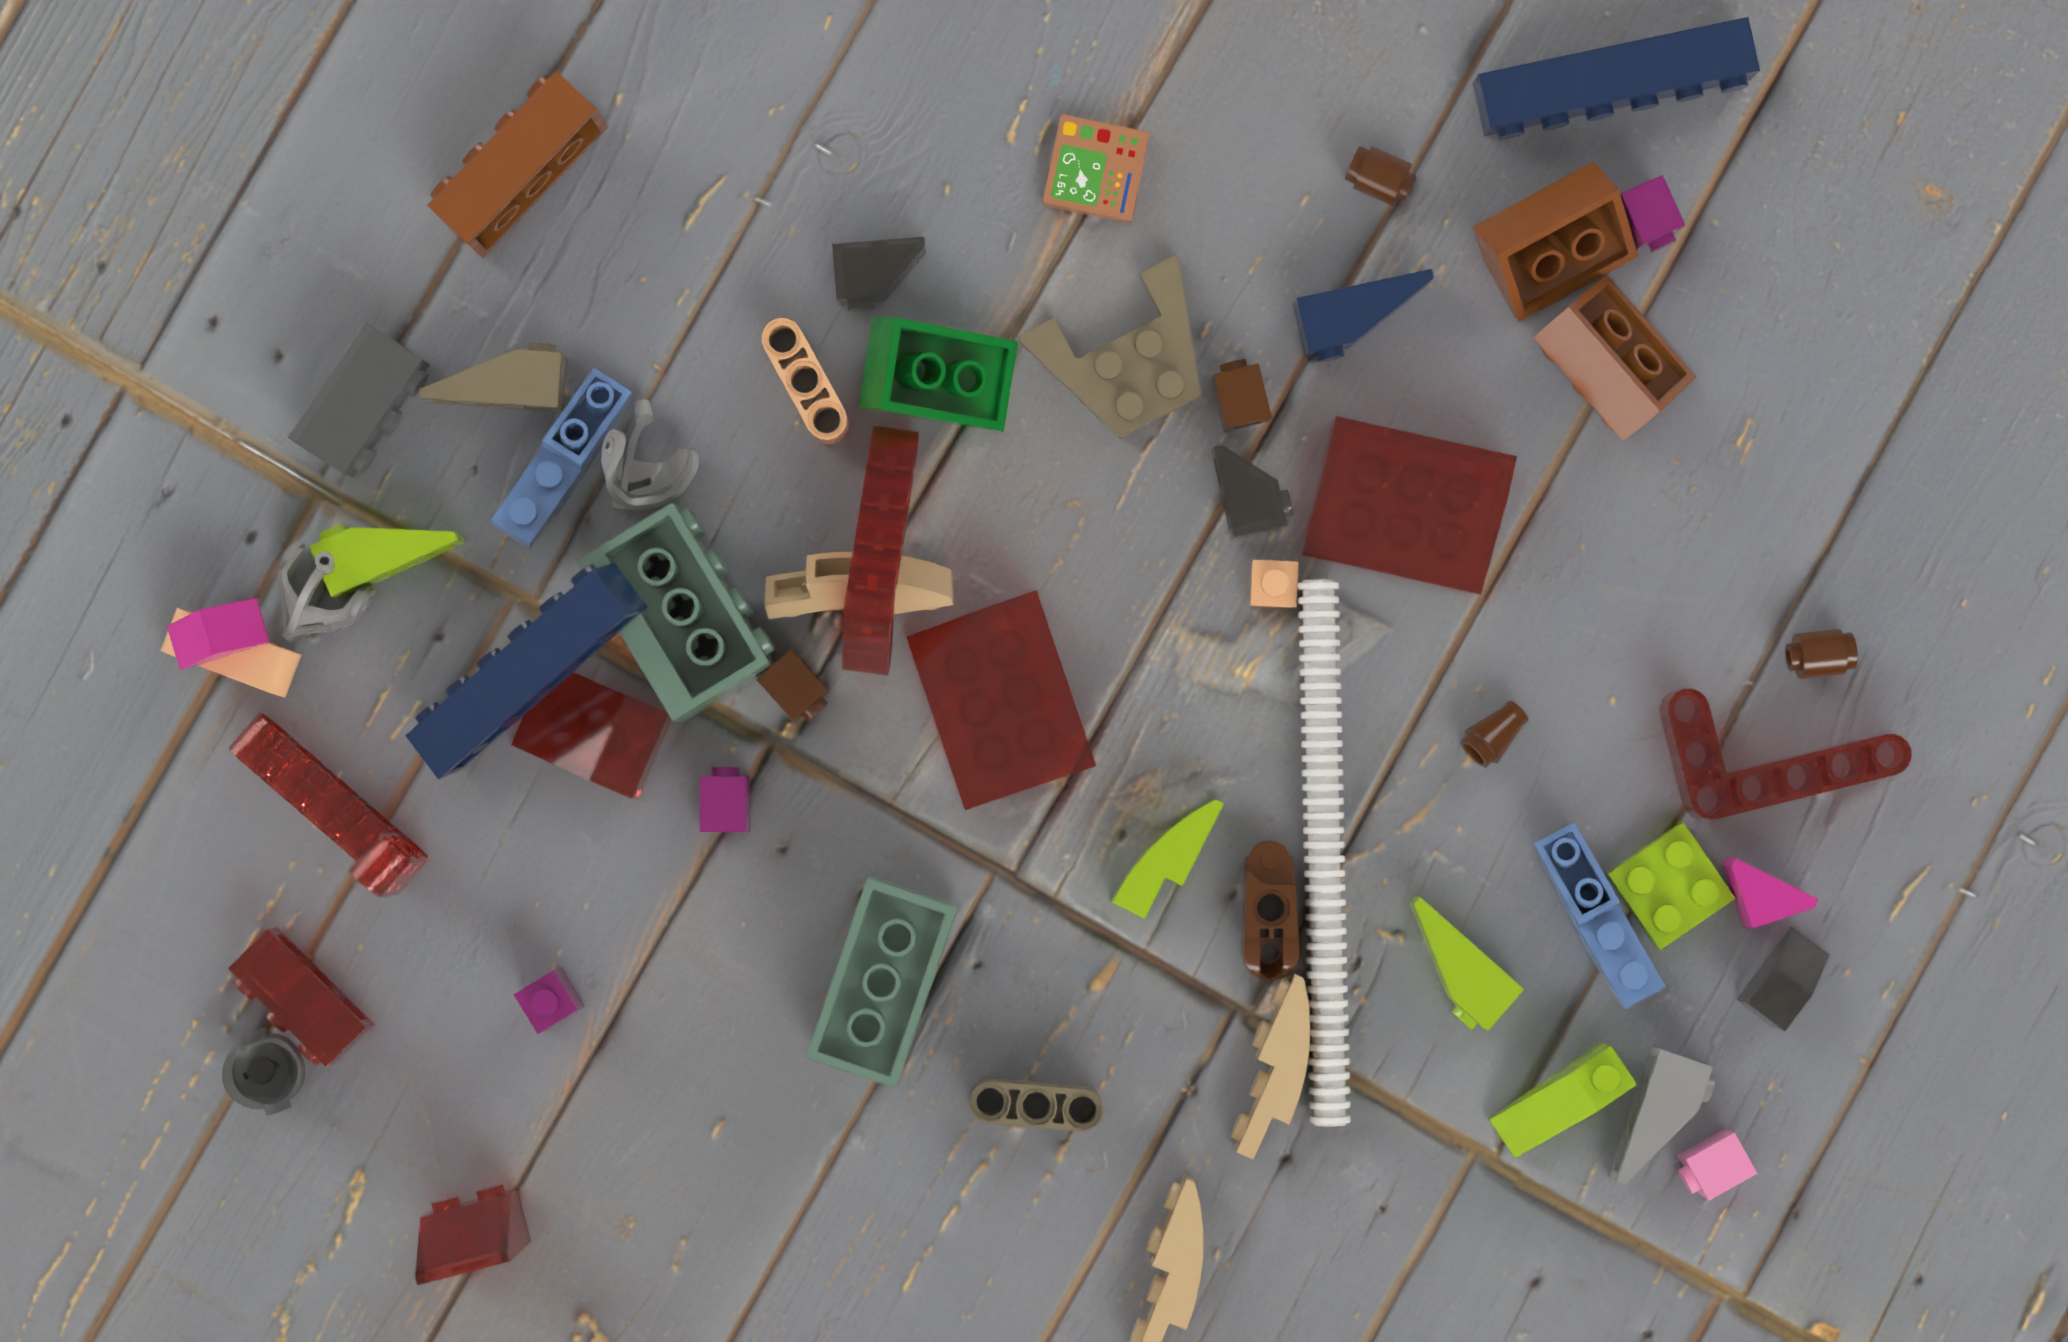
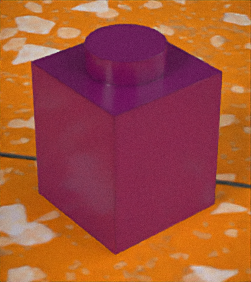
(1652, 214)
(724, 801)
(549, 1000)

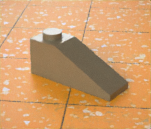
(510, 381)

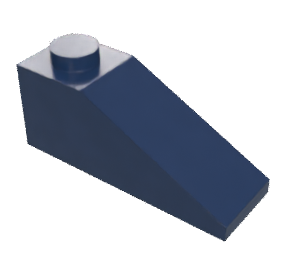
(1345, 315)

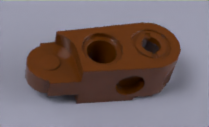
(1269, 872)

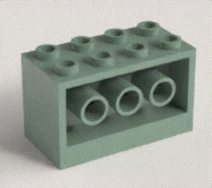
(671, 645)
(882, 981)

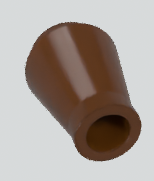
(1492, 736)

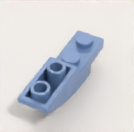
(562, 459)
(1598, 916)

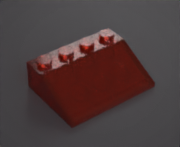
(1408, 505)
(1001, 700)

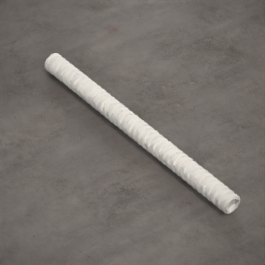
(1324, 853)

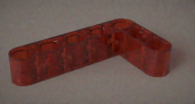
(878, 551)
(1771, 774)
(382, 852)

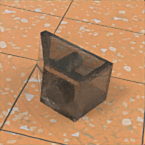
(873, 269)
(1249, 496)
(1785, 980)

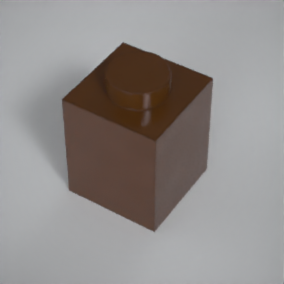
(1240, 395)
(794, 687)

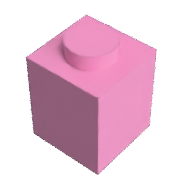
(1715, 1165)

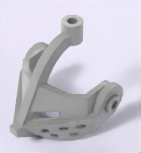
(665, 478)
(297, 614)

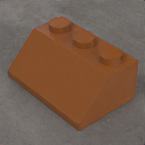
(1556, 240)
(1614, 358)

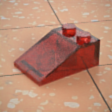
(595, 734)
(470, 1234)

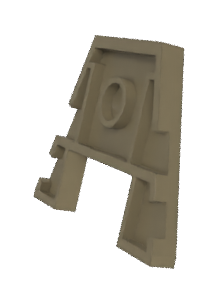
(1136, 374)

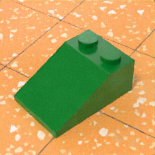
(937, 373)

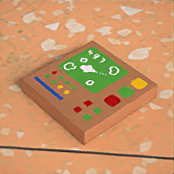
(1096, 168)

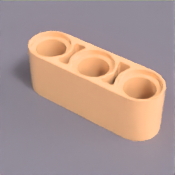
(797, 360)
(263, 667)

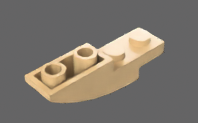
(825, 581)
(1285, 1047)
(1178, 1252)

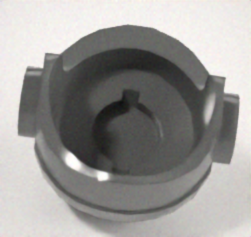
(264, 1072)

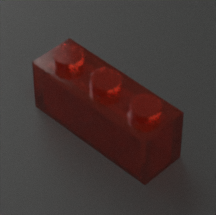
(299, 998)

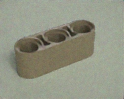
(1057, 1115)

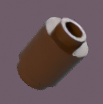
(1380, 175)
(1821, 653)

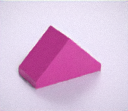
(217, 633)
(1761, 896)

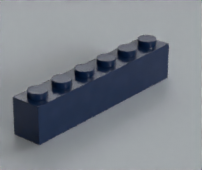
(1616, 77)
(526, 669)

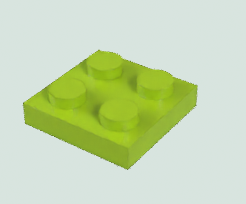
(1670, 886)

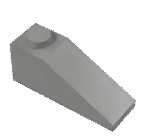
(1663, 1104)

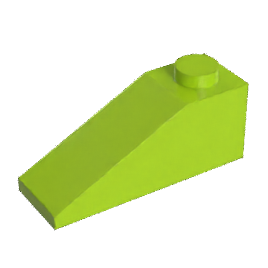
(375, 554)
(1467, 975)
(1563, 1099)

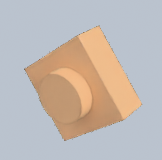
(1274, 583)

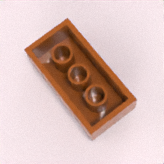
(517, 163)

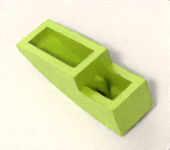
(1167, 858)

